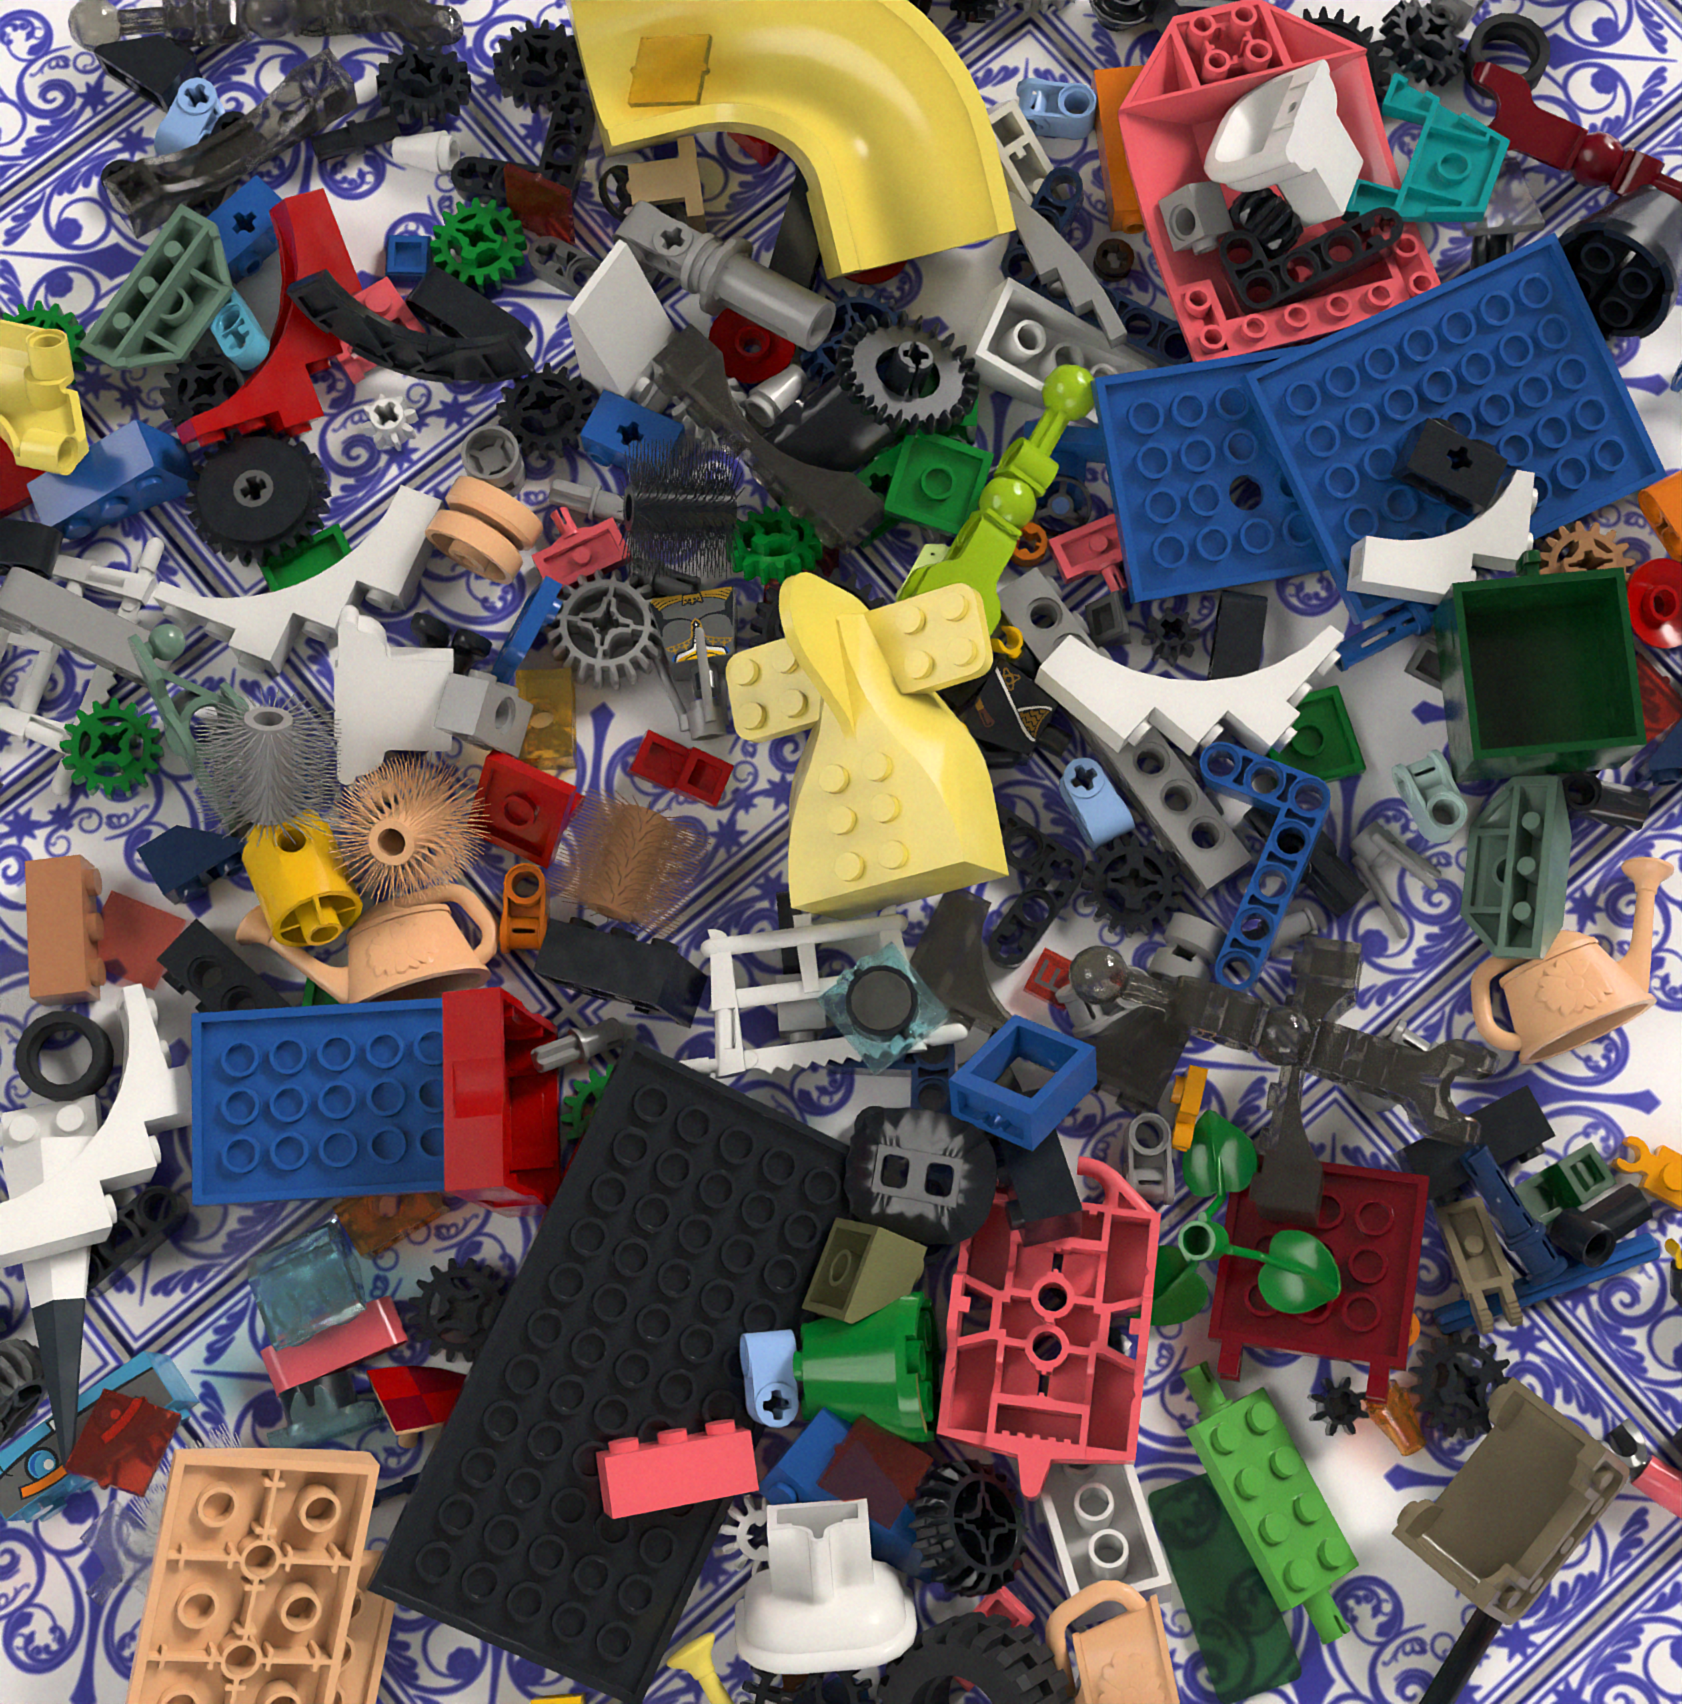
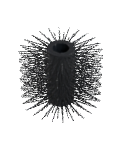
(680, 508)

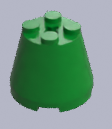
(875, 1368)

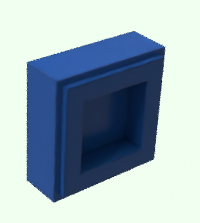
(407, 257)

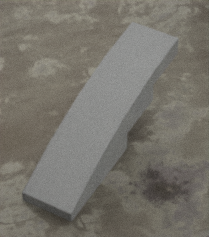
(1057, 259)

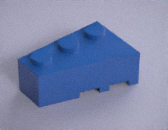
(114, 480)

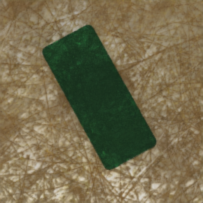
(1222, 1592)

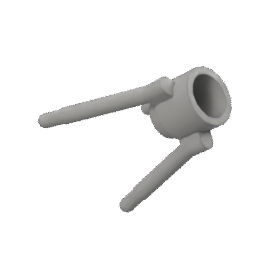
(706, 716)
(1378, 847)

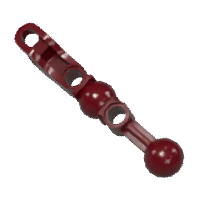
(1591, 158)

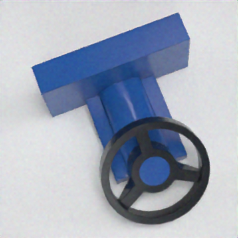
(1067, 489)

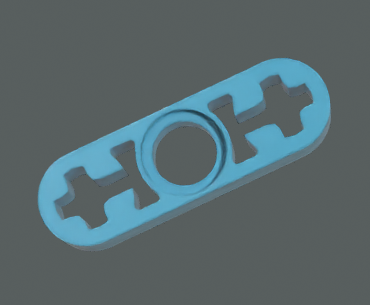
(237, 326)

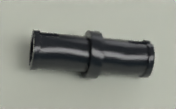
(354, 137)

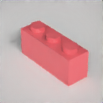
(676, 1469)

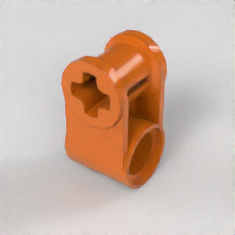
(524, 919)

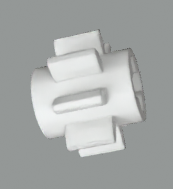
(392, 432)

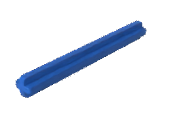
(1626, 1256)

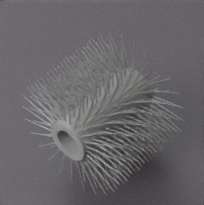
(268, 766)

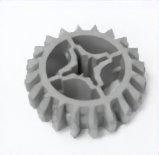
(588, 625)

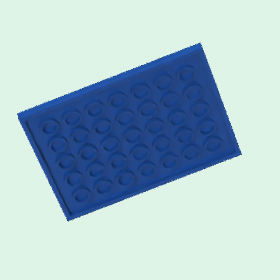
(1496, 355)

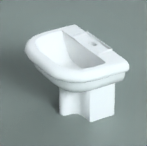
(1289, 138)
(384, 696)
(823, 1595)

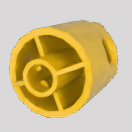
(298, 882)

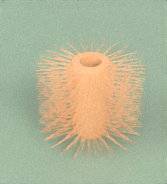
(409, 828)

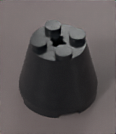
(1629, 261)

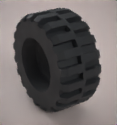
(981, 1650)

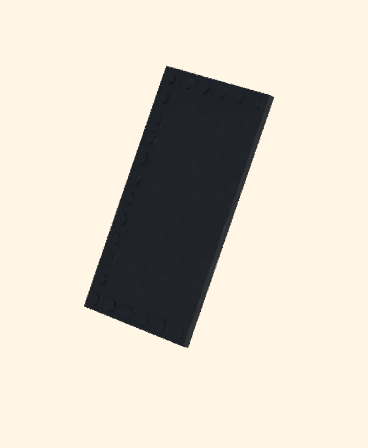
(624, 1320)

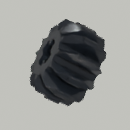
(1268, 219)

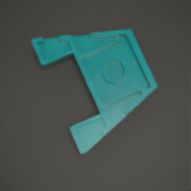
(1450, 167)

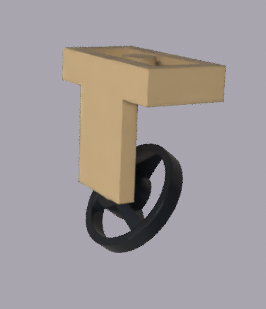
(659, 184)

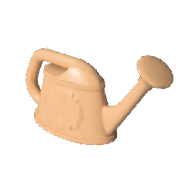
(397, 950)
(1577, 986)
(1120, 1658)

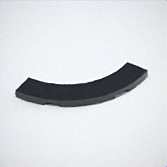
(404, 350)

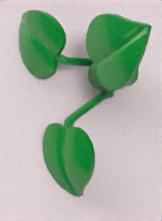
(1298, 1268)

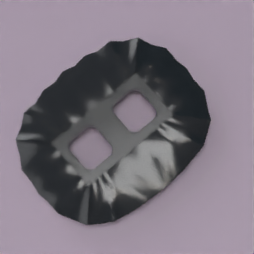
(923, 1139)

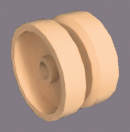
(484, 529)

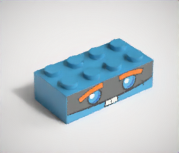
(32, 1467)

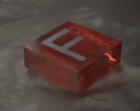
(1048, 977)

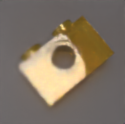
(554, 693)

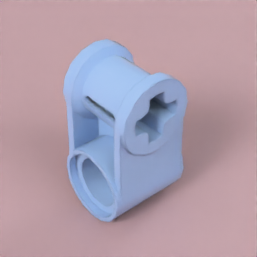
(1052, 107)
(189, 118)
(1099, 810)
(767, 1373)

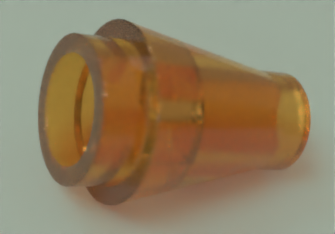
(1398, 1420)

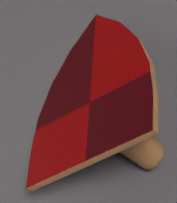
(415, 1398)

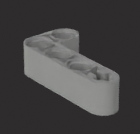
(71, 622)

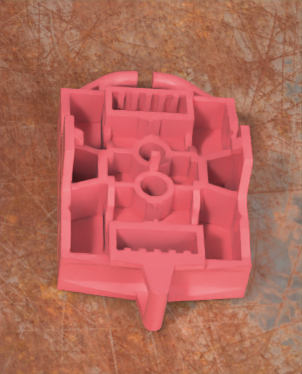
(995, 1375)

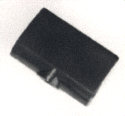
(826, 432)

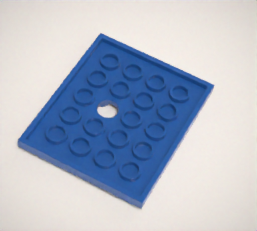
(1170, 457)

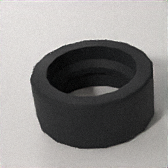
(1514, 29)
(43, 1028)

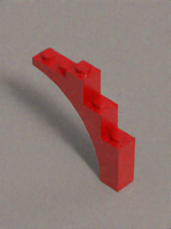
(280, 387)

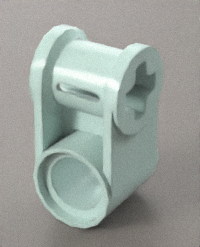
(1429, 787)

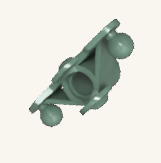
(166, 644)

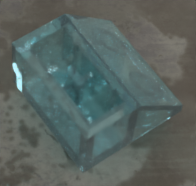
(307, 1285)

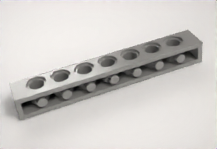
(1146, 792)

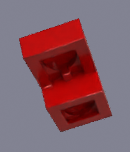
(680, 769)

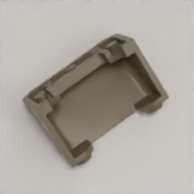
(1515, 1505)

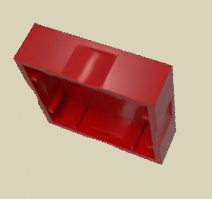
(497, 1107)

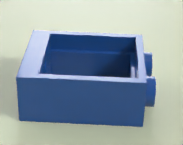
(1024, 1119)

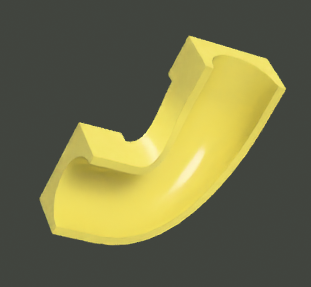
(845, 88)

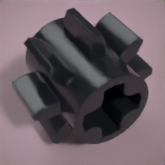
(1167, 624)
(1349, 1399)

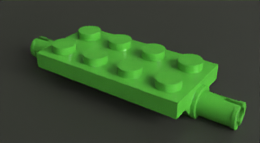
(1271, 1499)

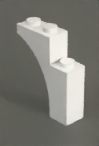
(1429, 566)

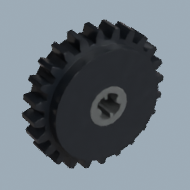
(289, 504)

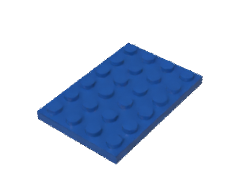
(317, 1102)

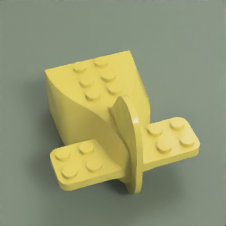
(890, 780)

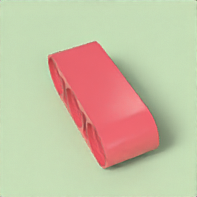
(337, 1347)

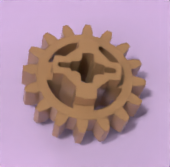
(1586, 549)

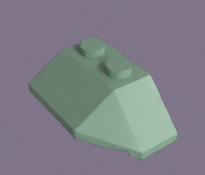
(165, 297)
(1519, 868)

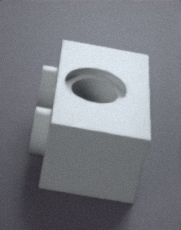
(484, 712)

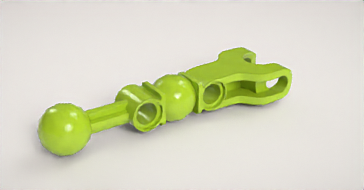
(1009, 499)

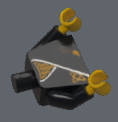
(1013, 711)

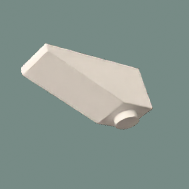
(1020, 153)

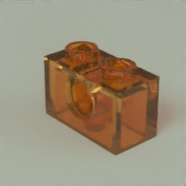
(374, 1233)

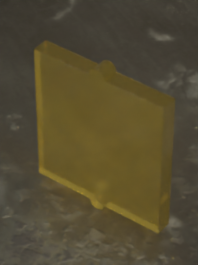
(670, 70)

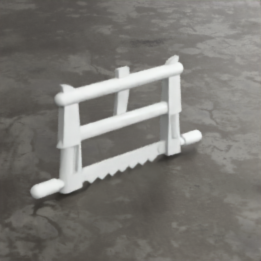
(79, 574)
(725, 999)

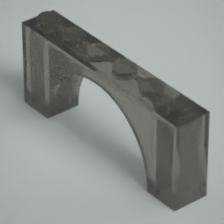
(948, 958)

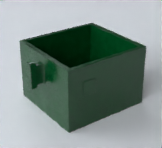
(1539, 673)

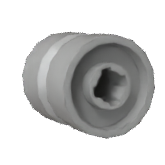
(494, 457)
(1191, 939)

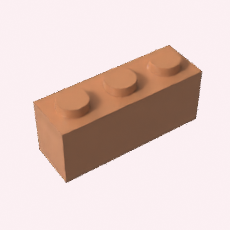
(63, 930)

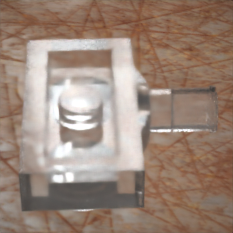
(121, 1551)

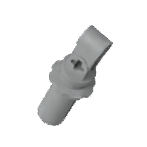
(726, 276)

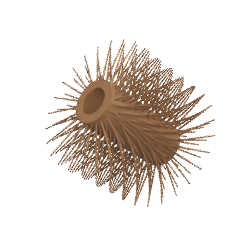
(628, 863)

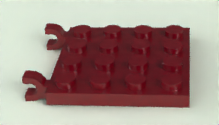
(1374, 1233)

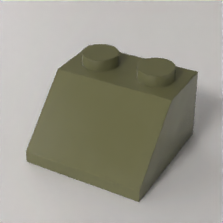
(862, 1271)

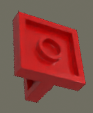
(525, 807)

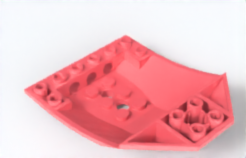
(1167, 129)

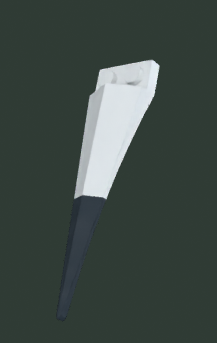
(35, 1148)

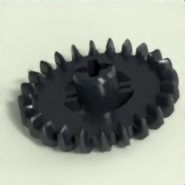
(913, 359)

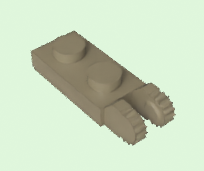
(1478, 1260)

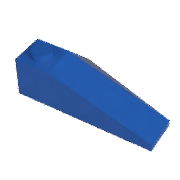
(794, 1480)

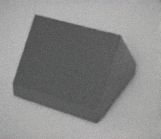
(1108, 621)
(1425, 663)

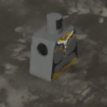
(676, 623)

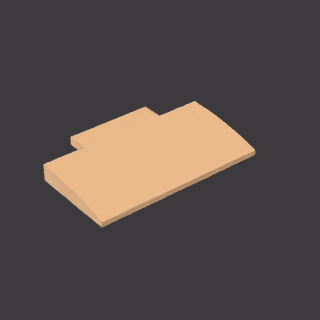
(263, 1582)

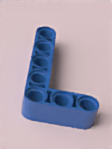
(1272, 860)

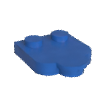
(534, 616)

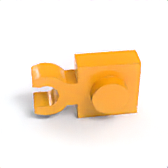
(1187, 1094)
(1659, 1170)

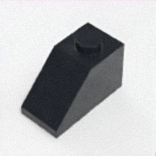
(149, 67)

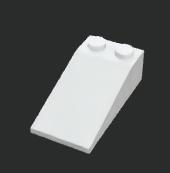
(618, 328)
(1027, 337)
(1102, 1533)

